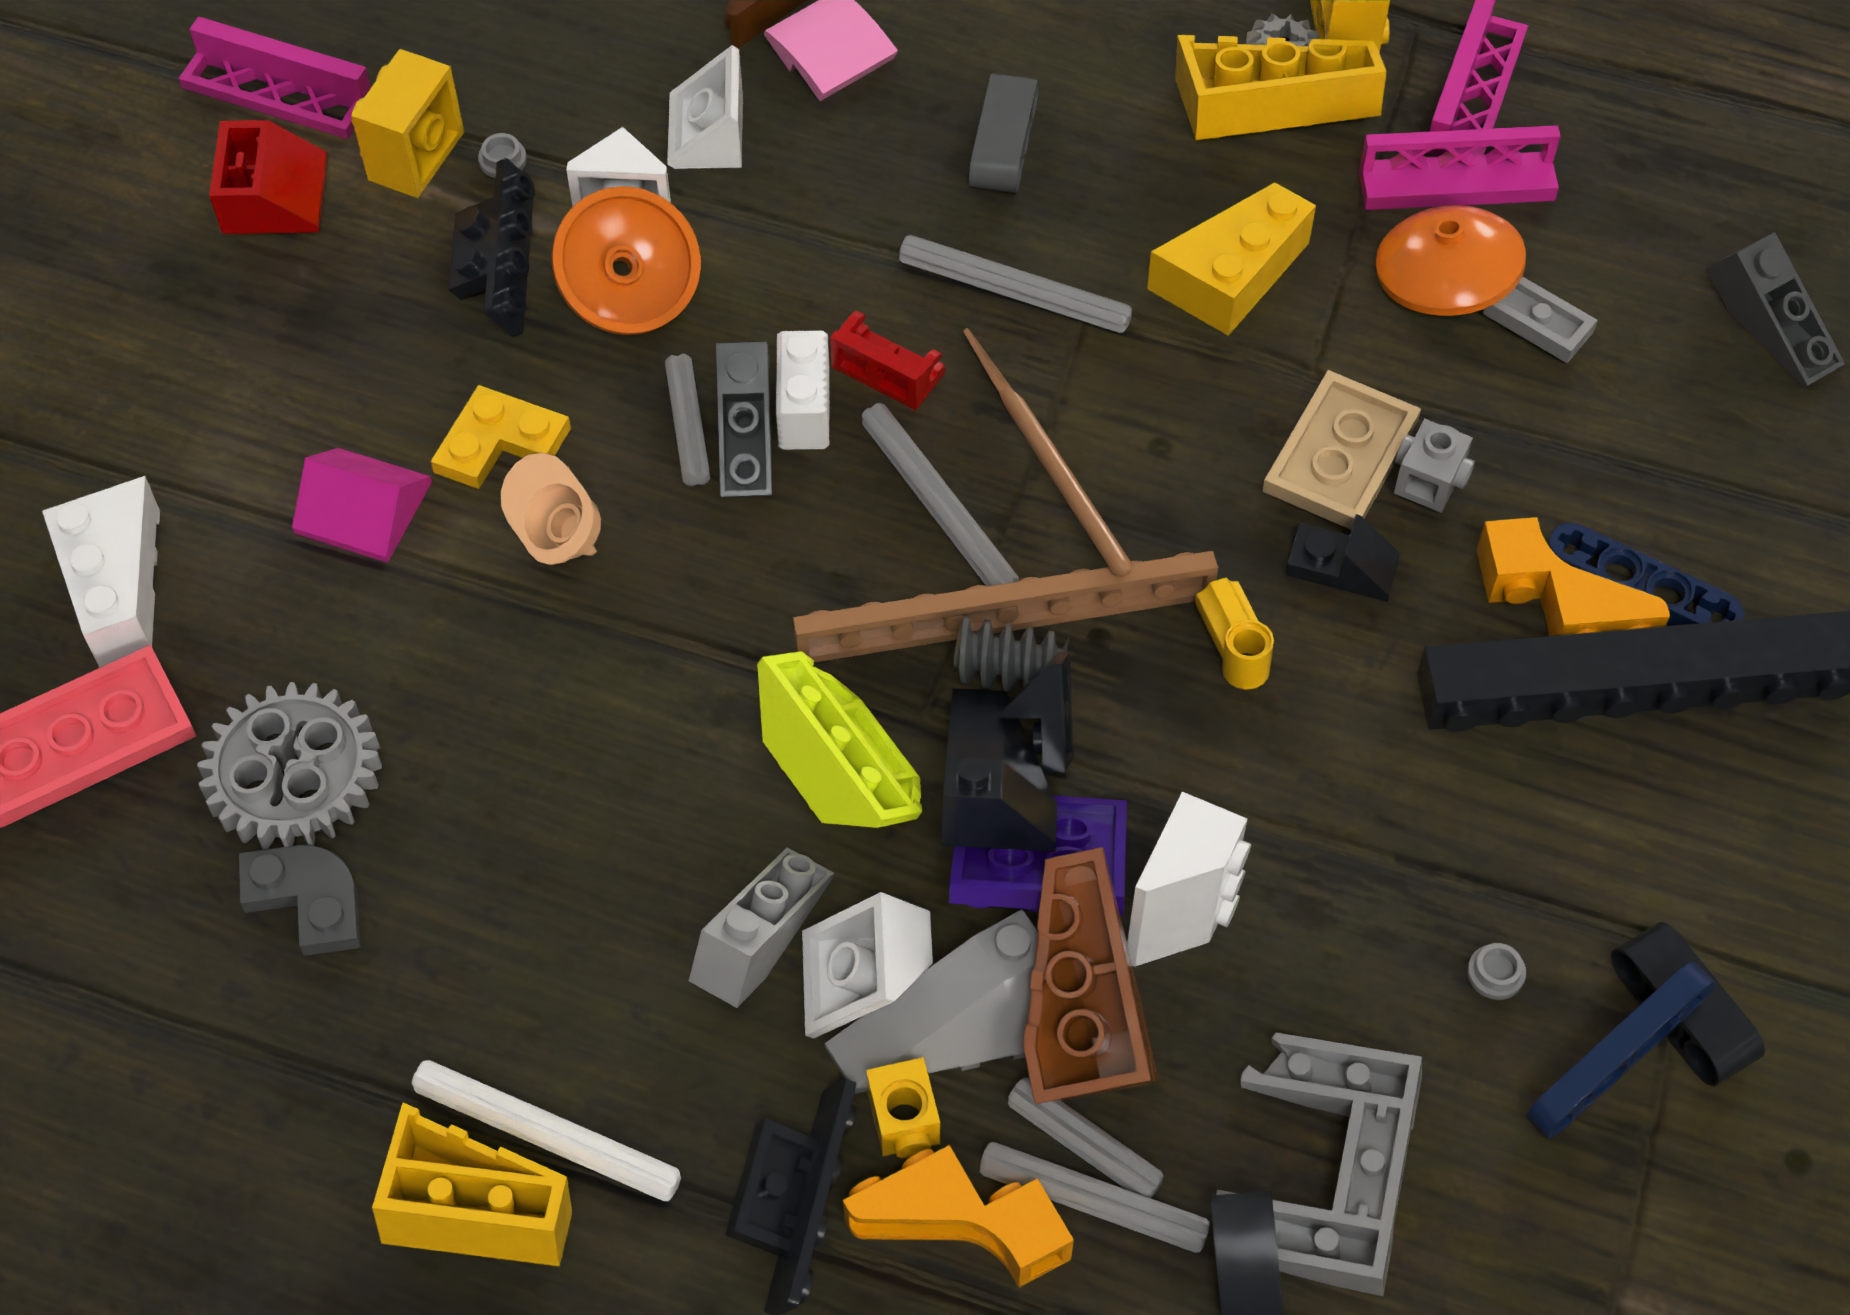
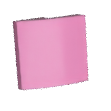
(831, 44)

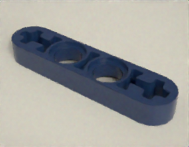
(1646, 573)
(1620, 1050)

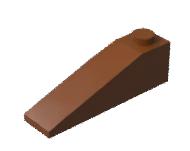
(1085, 1003)

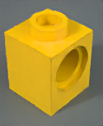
(903, 1085)

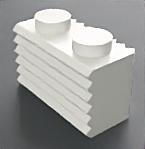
(802, 390)

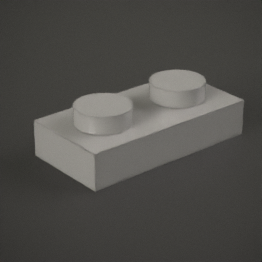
(1543, 319)

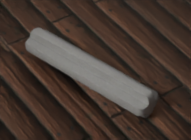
(687, 420)
(1087, 1141)

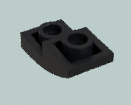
(1246, 1254)

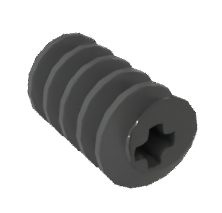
(1001, 655)

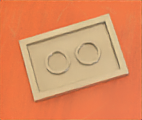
(1341, 450)

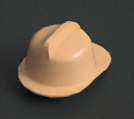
(550, 509)

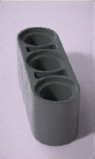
(1003, 133)

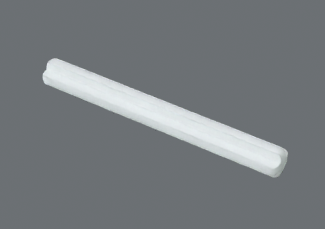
(546, 1130)

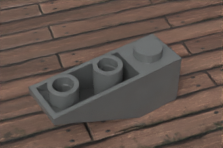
(1776, 309)
(744, 419)

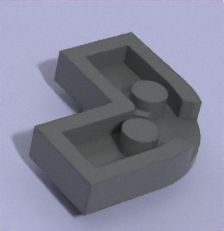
(312, 881)

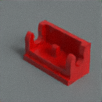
(884, 363)

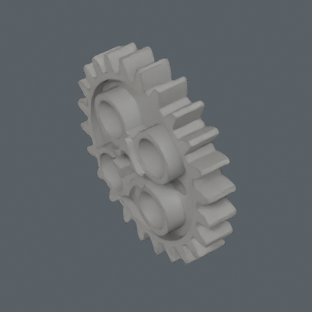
(244, 757)

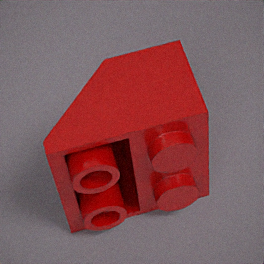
(266, 179)

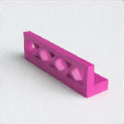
(283, 67)
(1463, 72)
(1458, 175)

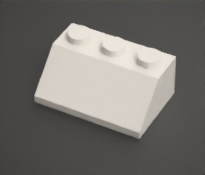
(1188, 881)

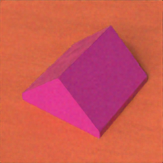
(357, 502)

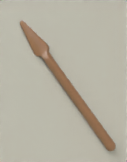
(1056, 466)

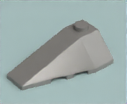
(955, 1013)

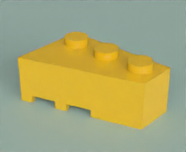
(467, 1197)

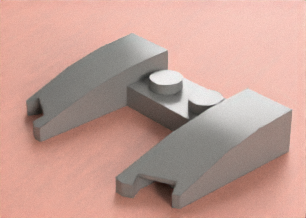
(1381, 1098)

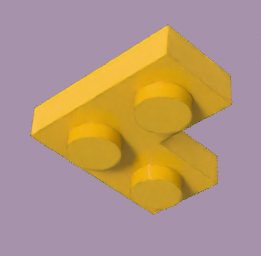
(493, 425)

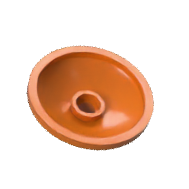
(645, 235)
(1450, 260)

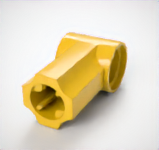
(1236, 633)

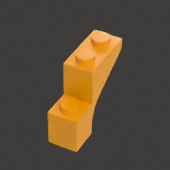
(1523, 567)
(938, 1202)

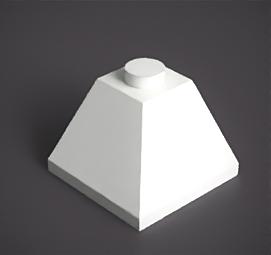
(862, 960)

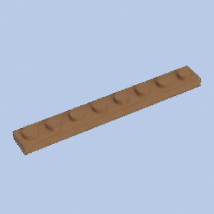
(1023, 604)

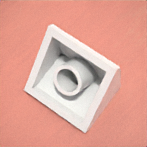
(708, 116)
(616, 163)

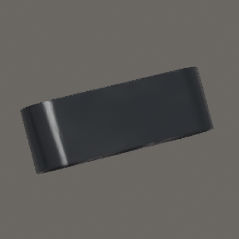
(1717, 1035)

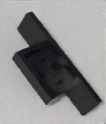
(494, 248)
(786, 1193)

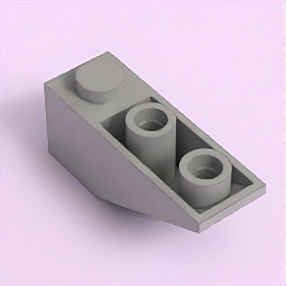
(757, 926)

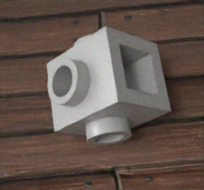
(1433, 464)

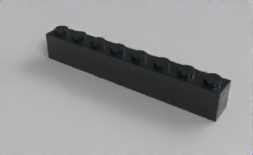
(1636, 671)

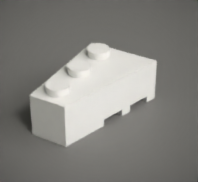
(109, 565)

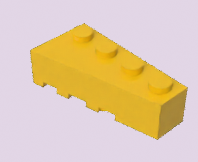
(1277, 84)

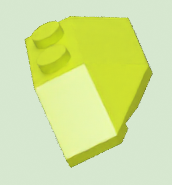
(833, 746)

